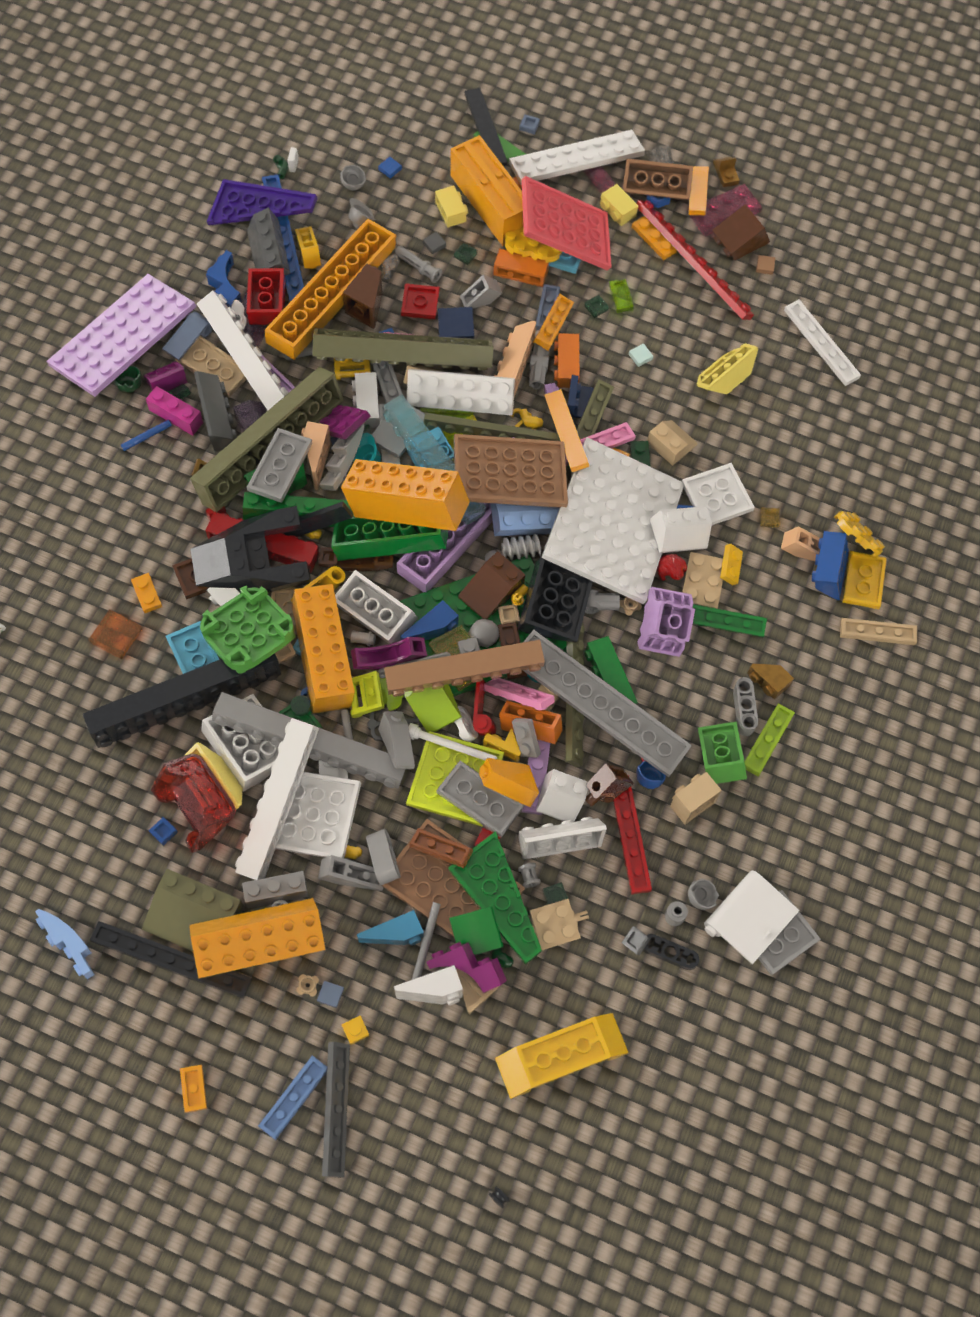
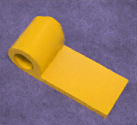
(333, 575)

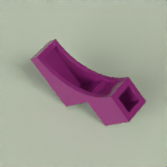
(388, 655)
(485, 972)

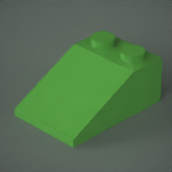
(722, 752)

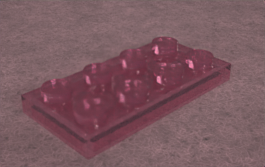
(723, 206)

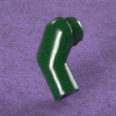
(282, 165)

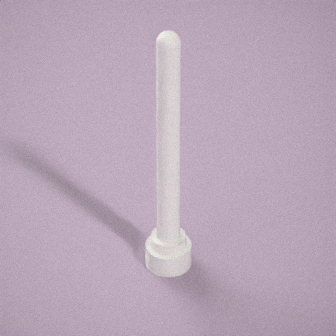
(416, 733)

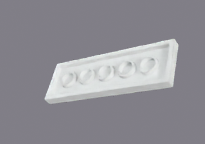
(460, 391)

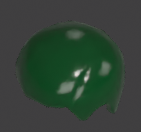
(129, 380)

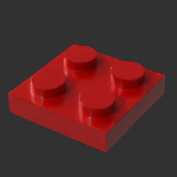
(420, 301)

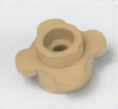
(630, 609)
(303, 980)

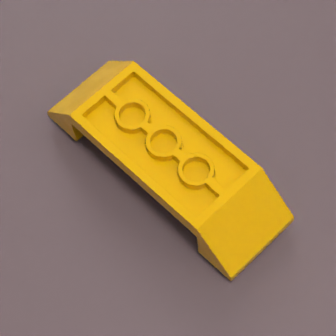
(560, 1054)

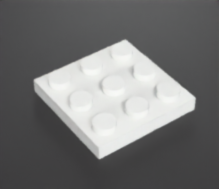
(720, 492)

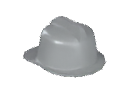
(359, 213)

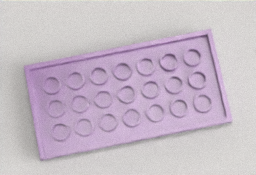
(121, 334)

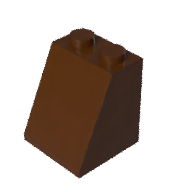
(740, 234)
(364, 296)

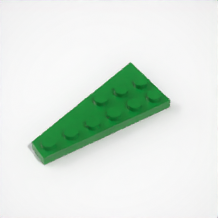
(491, 883)

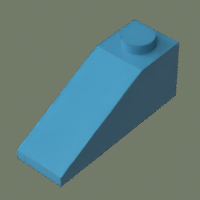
(397, 931)

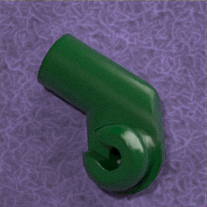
(504, 960)

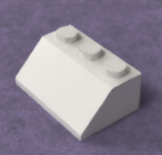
(682, 529)

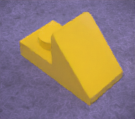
(508, 746)

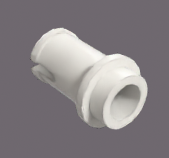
(362, 637)

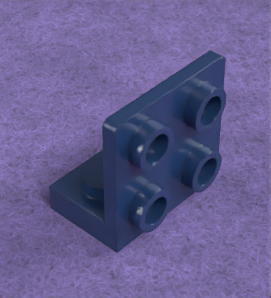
(578, 397)

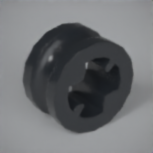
(499, 1197)

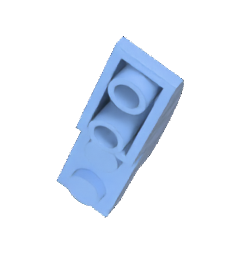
(62, 935)

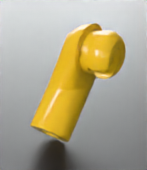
(518, 596)

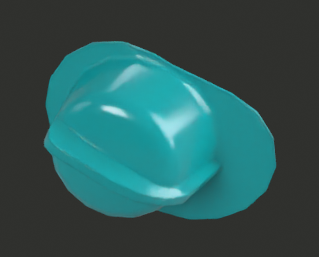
(367, 449)

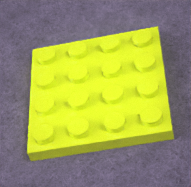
(433, 769)

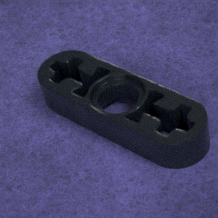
(686, 952)

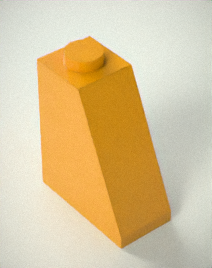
(510, 780)

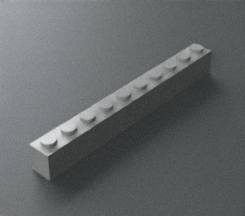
(327, 747)

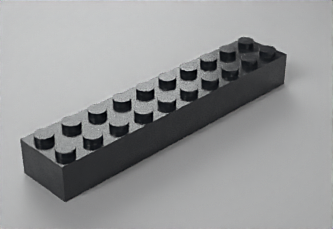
(173, 699)

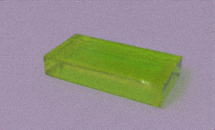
(621, 296)

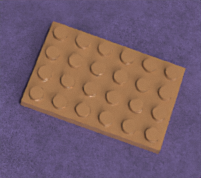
(512, 470)
(429, 881)

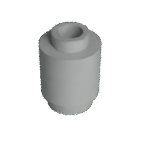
(675, 919)

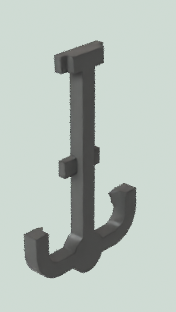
(373, 724)

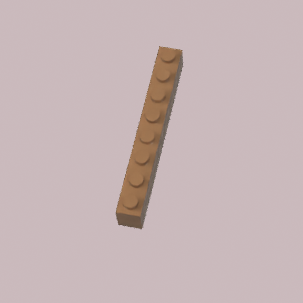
(464, 667)

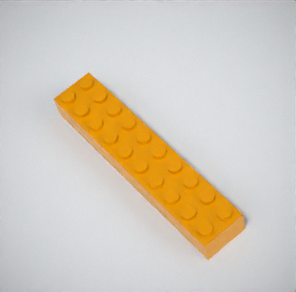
(324, 292)

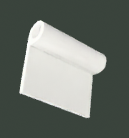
(751, 916)

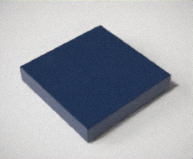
(456, 322)

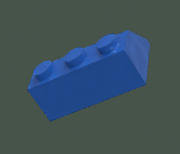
(831, 563)

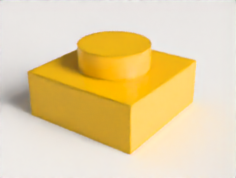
(355, 1030)

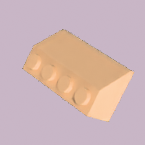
(517, 352)

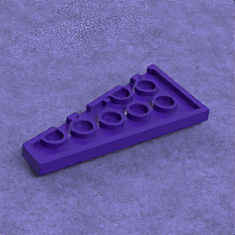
(242, 200)

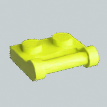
(370, 693)

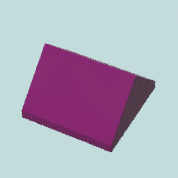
(166, 377)

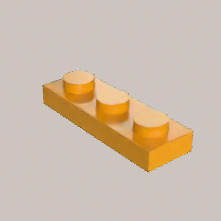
(653, 238)

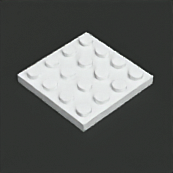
(320, 816)

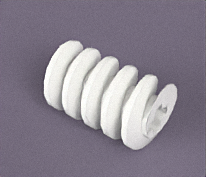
(521, 547)

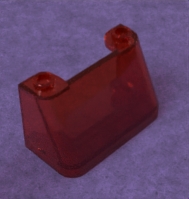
(197, 795)

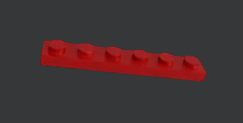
(632, 843)

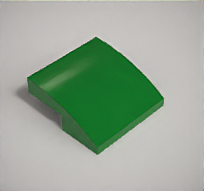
(478, 929)

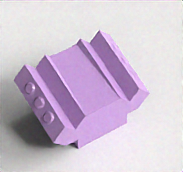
(666, 622)

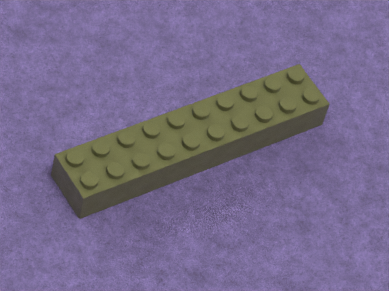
(402, 348)
(224, 474)

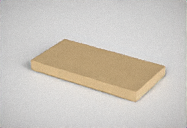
(208, 358)

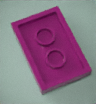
(345, 420)

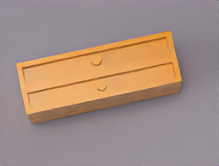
(487, 187)
(406, 494)
(322, 648)
(256, 937)

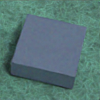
(529, 124)
(330, 994)

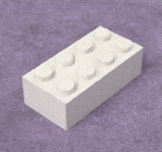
(374, 608)

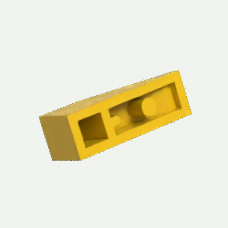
(308, 247)

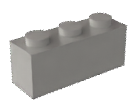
(275, 888)

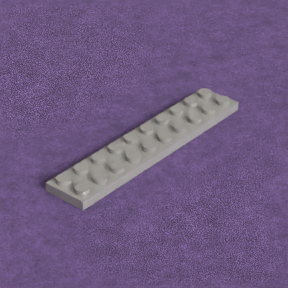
(608, 708)

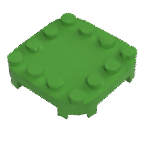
(247, 629)

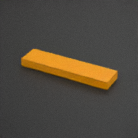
(698, 191)
(553, 322)

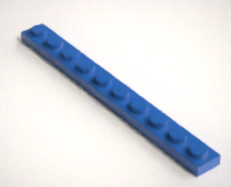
(294, 280)

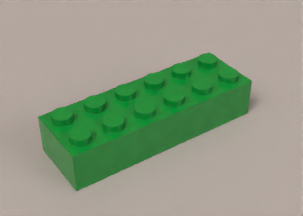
(373, 538)

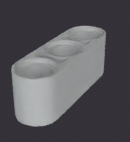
(748, 698)
(383, 857)

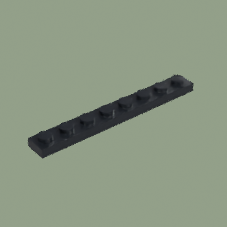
(166, 958)

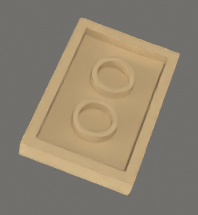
(703, 579)

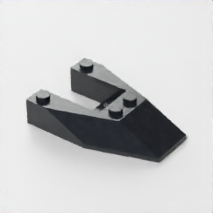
(241, 555)

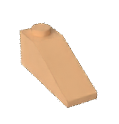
(801, 543)

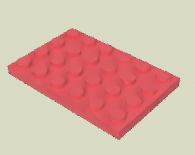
(565, 223)

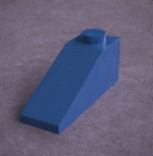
(434, 623)

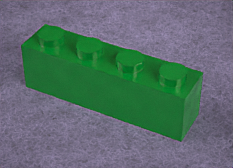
(608, 667)

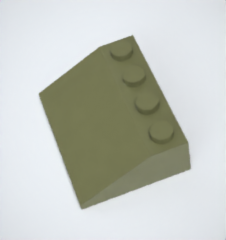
(185, 902)

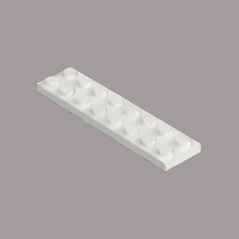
(577, 156)

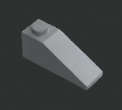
(397, 739)
(348, 873)

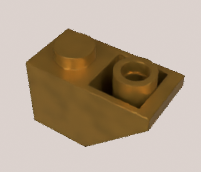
(771, 678)

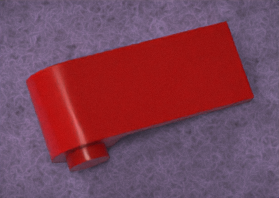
(482, 723)

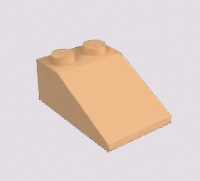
(318, 451)

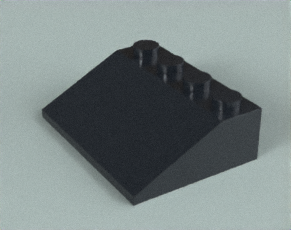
(555, 602)

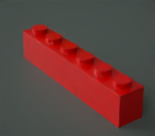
(280, 546)

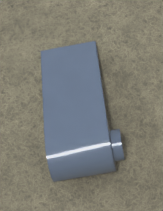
(187, 334)

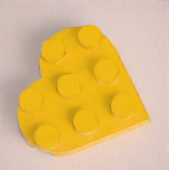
(520, 244)
(850, 525)

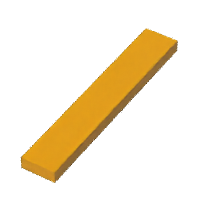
(566, 430)

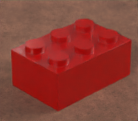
(265, 295)

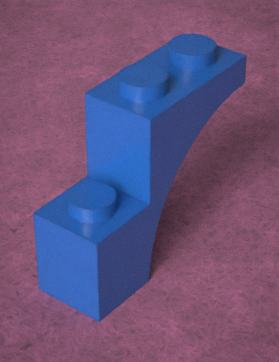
(218, 278)

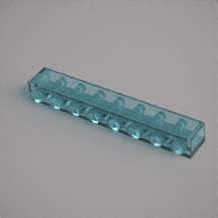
(423, 445)

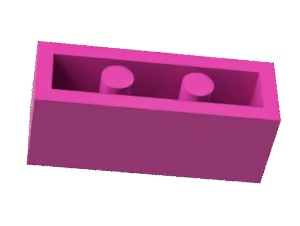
(174, 410)

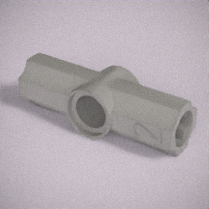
(538, 367)
(602, 601)

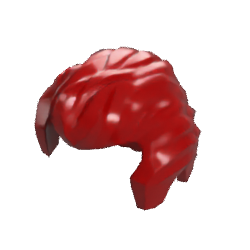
(672, 566)

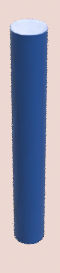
(147, 434)

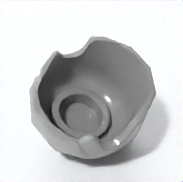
(352, 177)
(485, 632)
(703, 894)

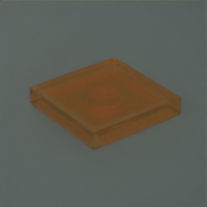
(115, 634)

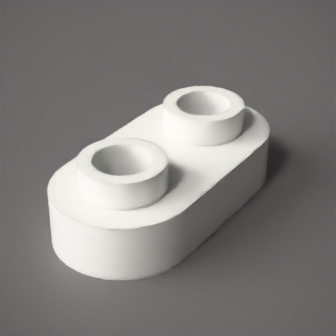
(465, 726)

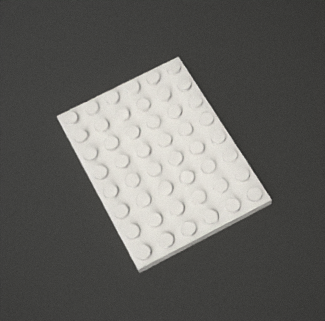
(608, 524)

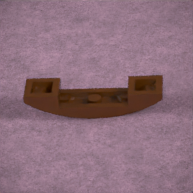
(328, 559)

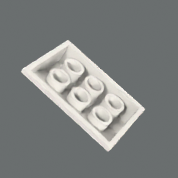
(244, 755)
(561, 838)

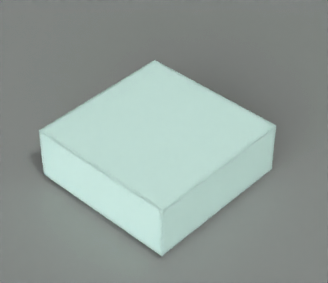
(640, 355)

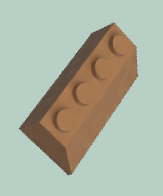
(657, 179)

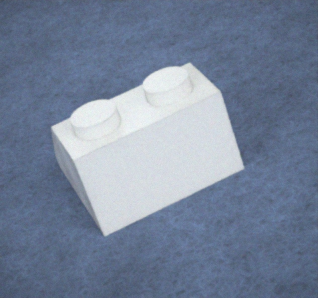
(562, 796)

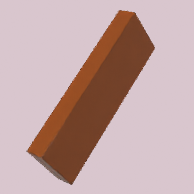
(441, 848)

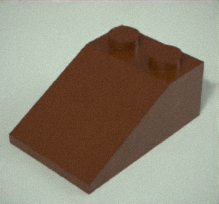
(492, 586)

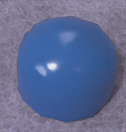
(649, 776)

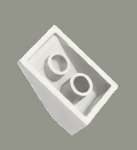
(436, 988)

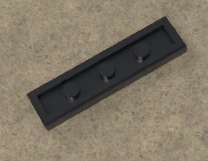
(322, 518)

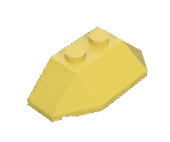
(729, 370)
(221, 772)

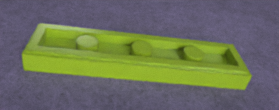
(768, 739)

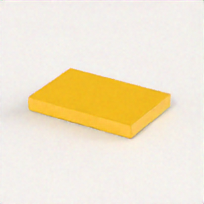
(864, 580)

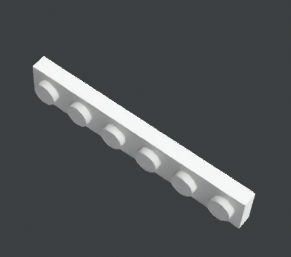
(822, 342)

